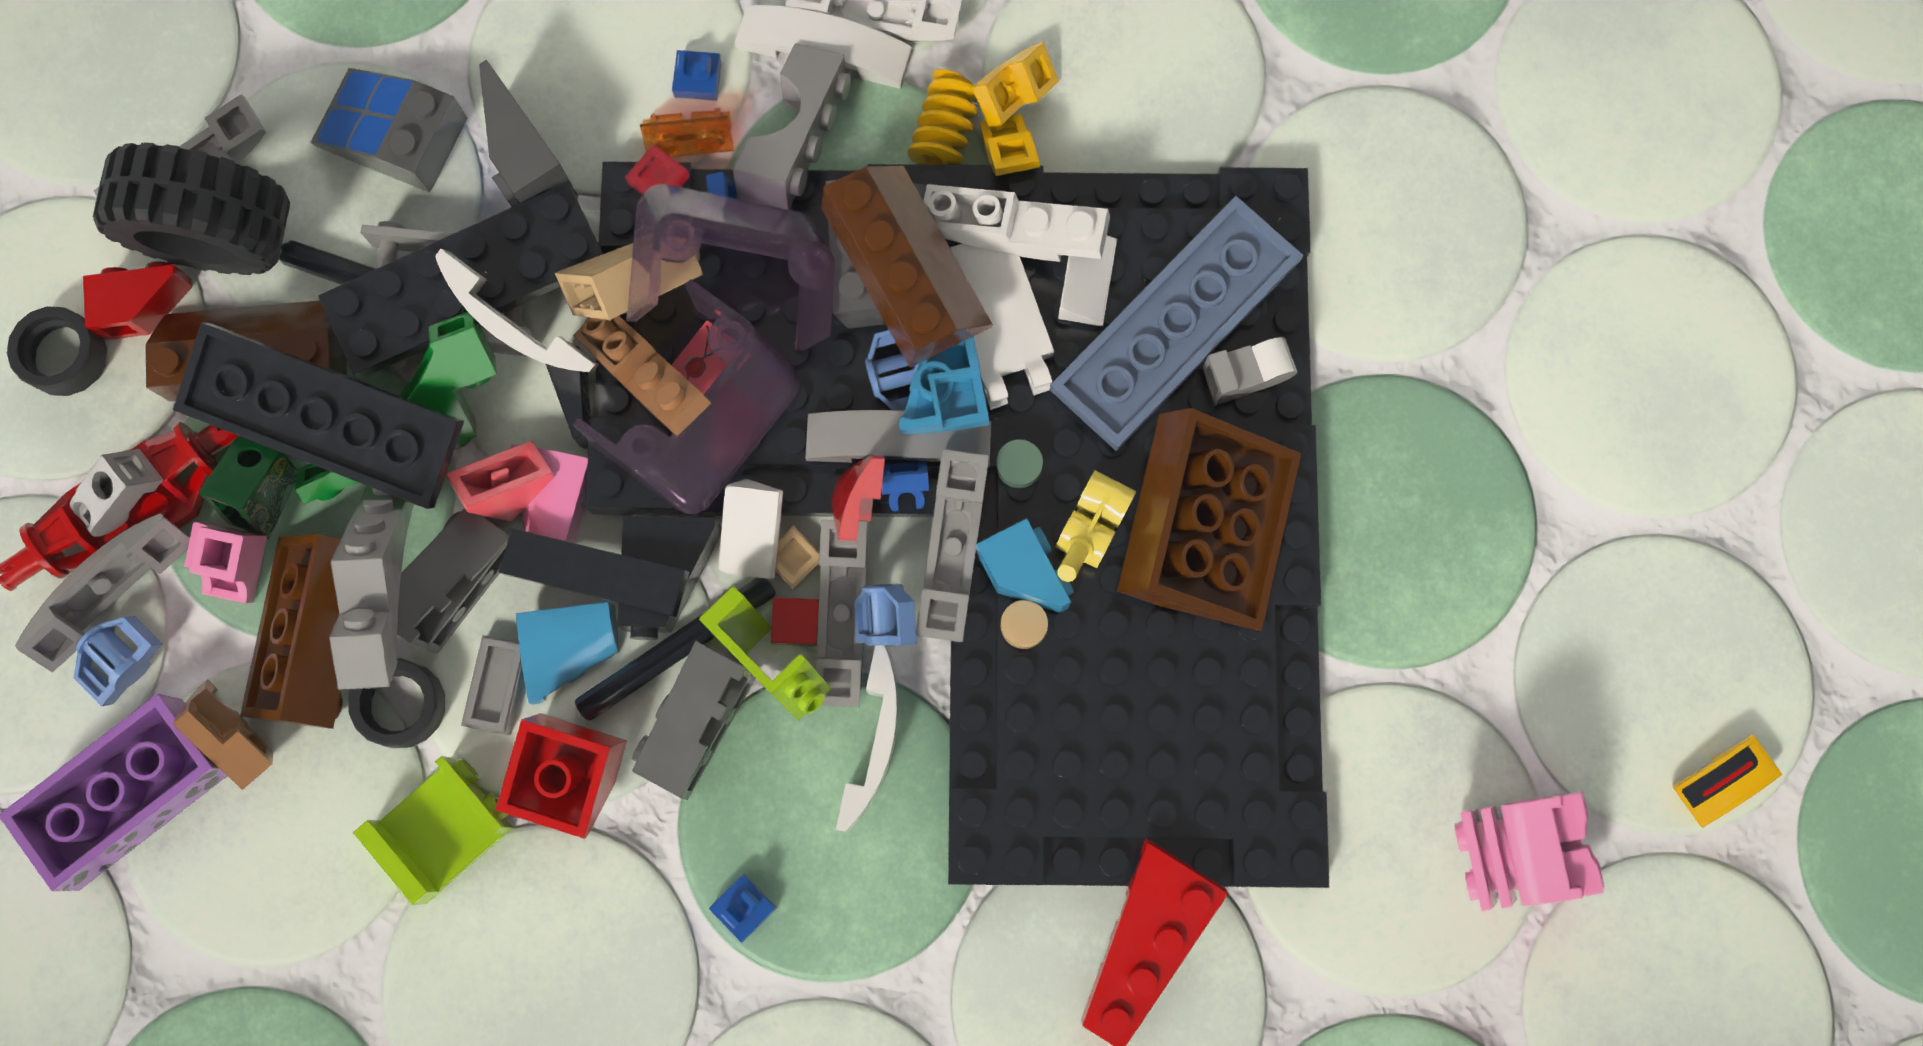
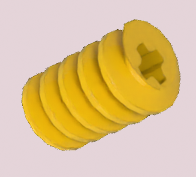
(942, 120)

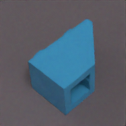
(1021, 569)

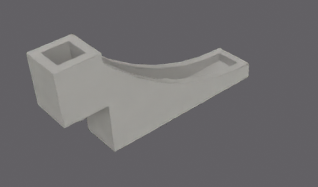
(367, 591)

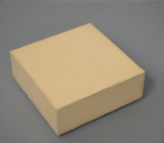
(795, 558)

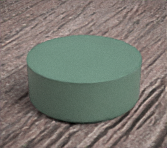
(1019, 463)

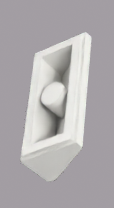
(1087, 286)
(750, 529)

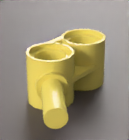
(1093, 524)

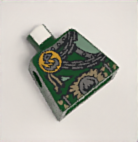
(250, 486)

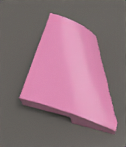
(558, 508)

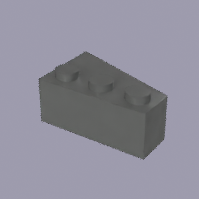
(692, 721)

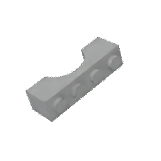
(776, 164)

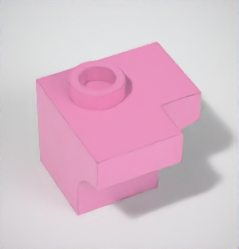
(226, 560)

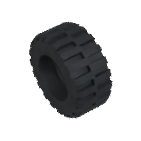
(191, 209)

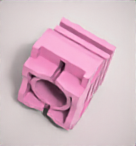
(1531, 851)

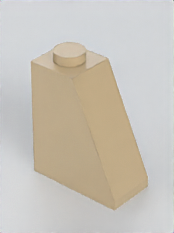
(602, 284)

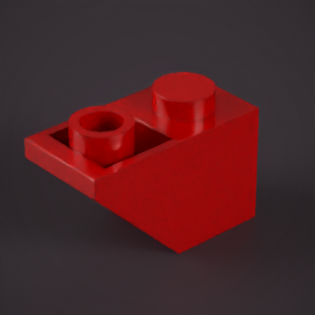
(132, 301)

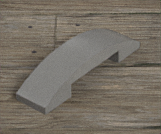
(231, 132)
(863, 433)
(952, 545)
(841, 582)
(95, 585)

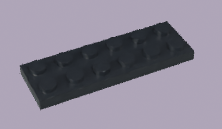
(517, 251)
(318, 415)

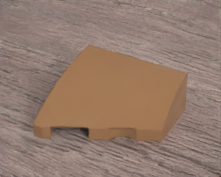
(223, 736)

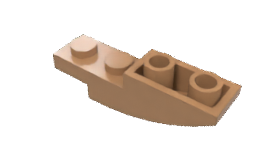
(643, 372)

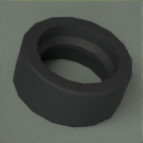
(28, 336)
(421, 730)

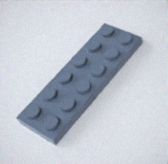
(1175, 323)

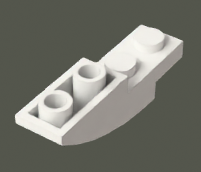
(1016, 227)

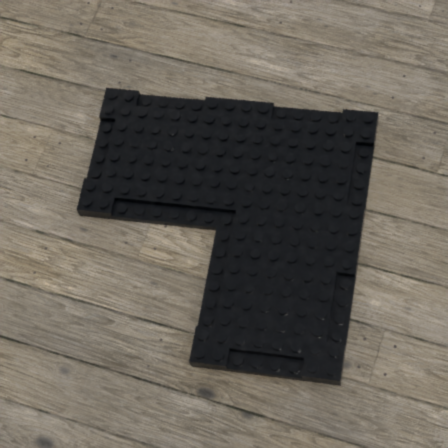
(1126, 708)

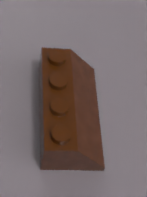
(903, 261)
(290, 327)
(292, 657)

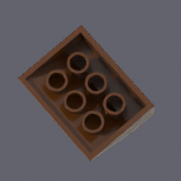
(1209, 519)

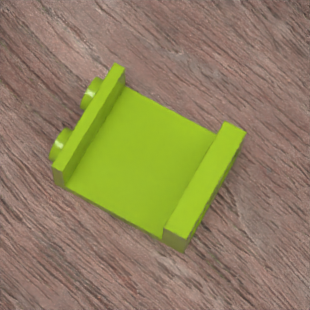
(740, 629)
(435, 831)

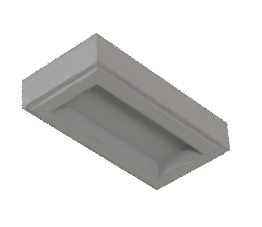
(494, 686)

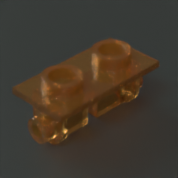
(701, 134)

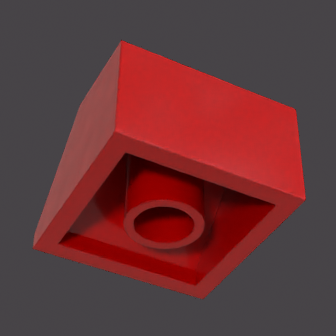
(560, 774)

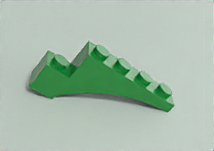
(454, 360)

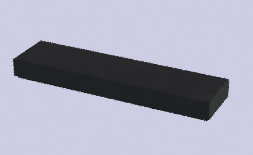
(594, 572)

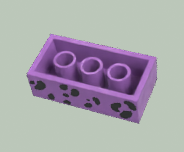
(111, 796)

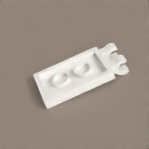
(1018, 331)

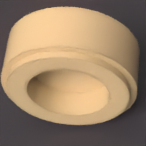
(1024, 624)

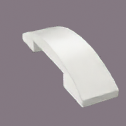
(898, 18)
(866, 50)
(465, 285)
(859, 798)

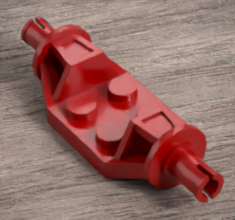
(178, 503)

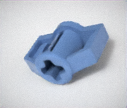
(887, 364)
(885, 616)
(114, 658)

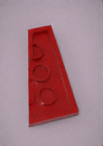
(1157, 928)

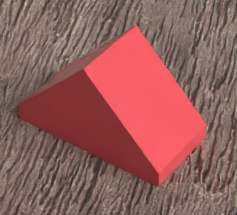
(502, 483)

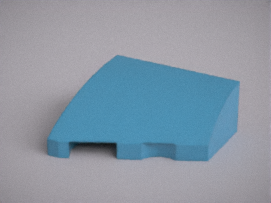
(946, 393)
(563, 644)

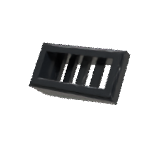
(574, 397)

